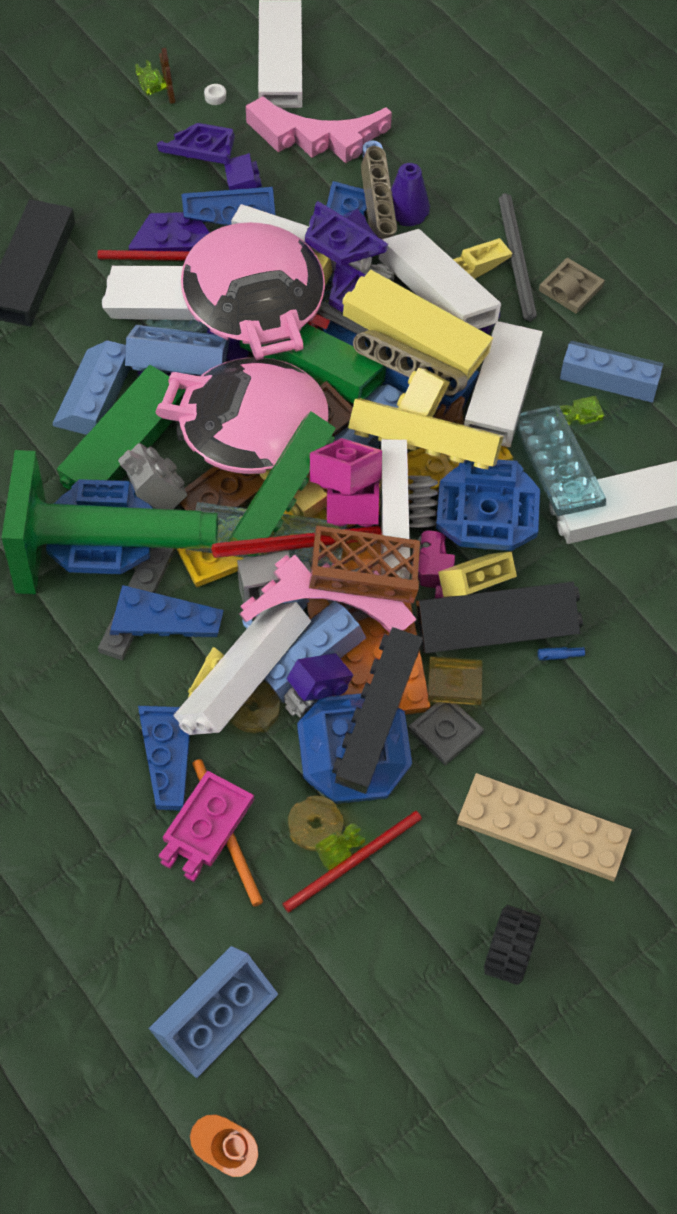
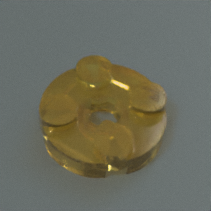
(260, 719)
(308, 810)

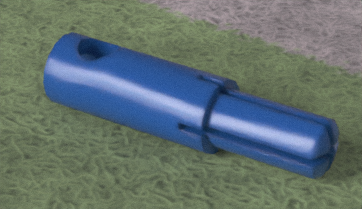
(560, 653)

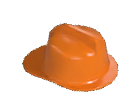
(224, 1145)

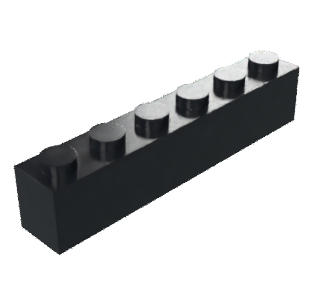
(378, 710)

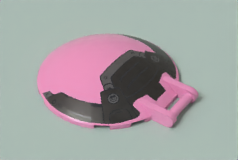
(254, 285)
(243, 411)

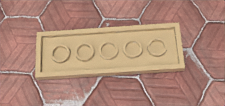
(544, 827)

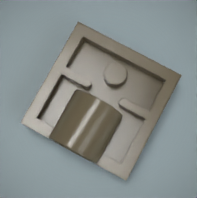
(571, 285)

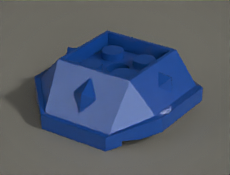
(501, 490)
(100, 558)
(321, 741)

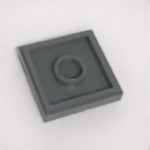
(445, 730)

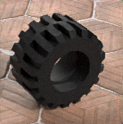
(512, 944)

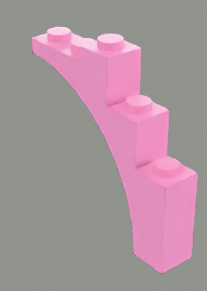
(312, 135)
(294, 585)

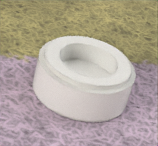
(215, 94)

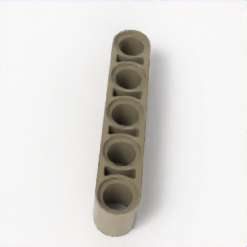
(378, 193)
(399, 358)

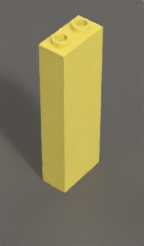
(416, 323)

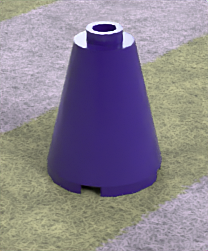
(410, 196)

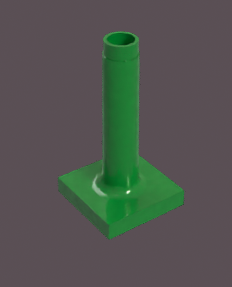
(33, 522)

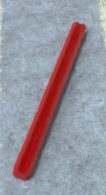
(278, 543)

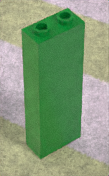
(332, 361)
(120, 429)

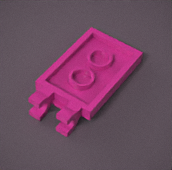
(205, 824)

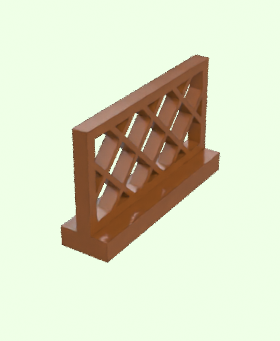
(364, 581)

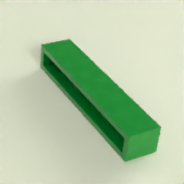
(283, 481)

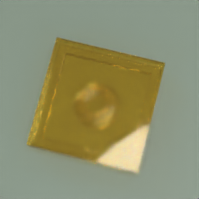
(455, 680)

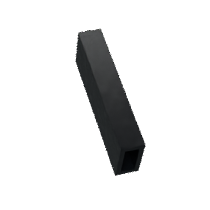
(32, 259)
(499, 617)

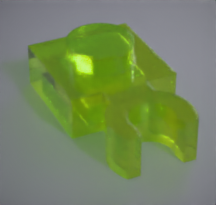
(149, 79)
(584, 410)
(336, 846)

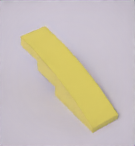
(483, 257)

